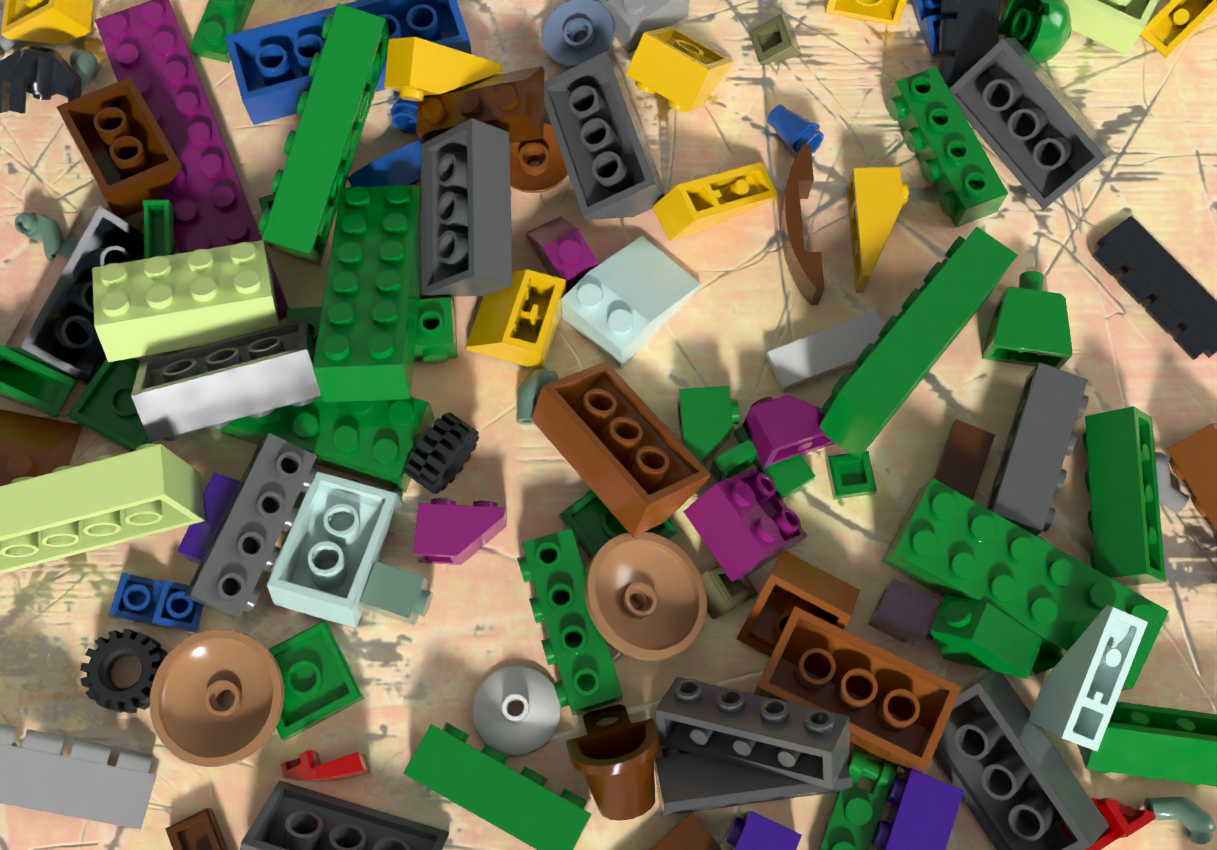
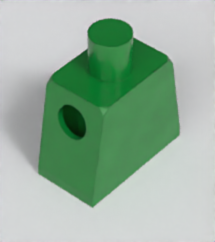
(1029, 325)

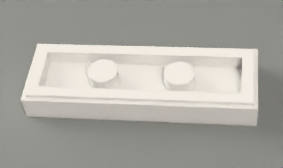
(824, 351)

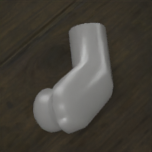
(1168, 495)

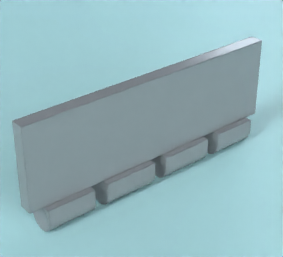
(76, 784)

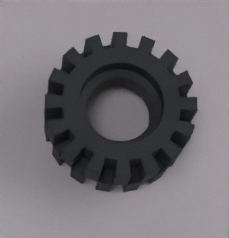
(442, 453)
(101, 663)

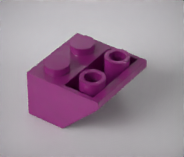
(745, 523)

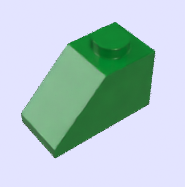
(706, 419)
(984, 637)

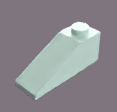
(1088, 679)

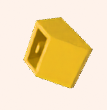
(519, 320)

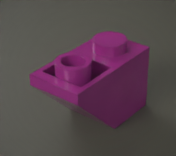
(455, 532)

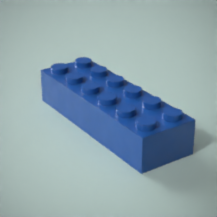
(277, 57)

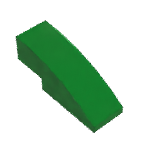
(33, 383)

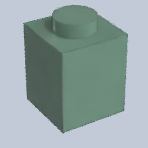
(396, 593)

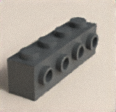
(1037, 447)
(252, 526)
(754, 731)

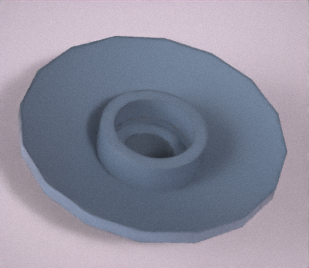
(575, 20)

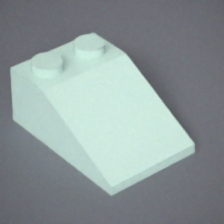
(627, 299)
(332, 549)

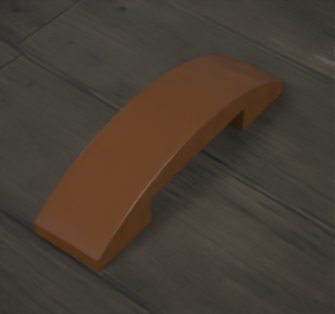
(803, 266)

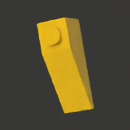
(1178, 23)
(426, 68)
(713, 199)
(873, 206)

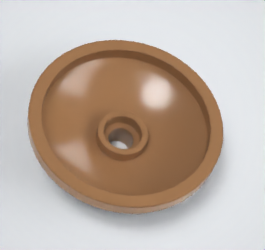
(663, 585)
(190, 692)

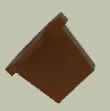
(617, 762)

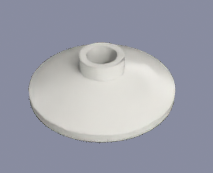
(516, 733)

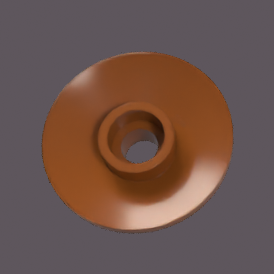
(542, 177)

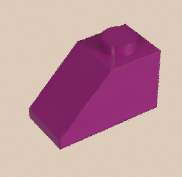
(562, 251)
(784, 428)

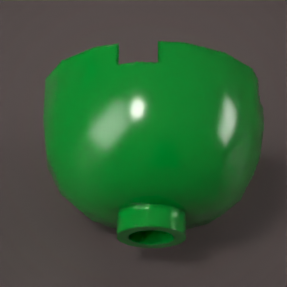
(1038, 26)

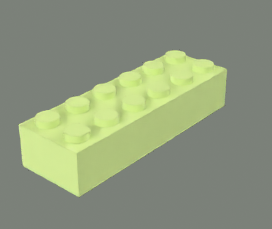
(97, 505)

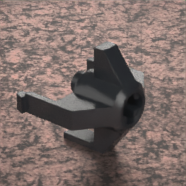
(37, 72)

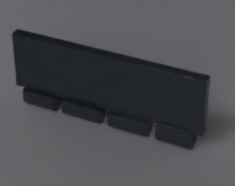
(966, 36)
(1157, 275)

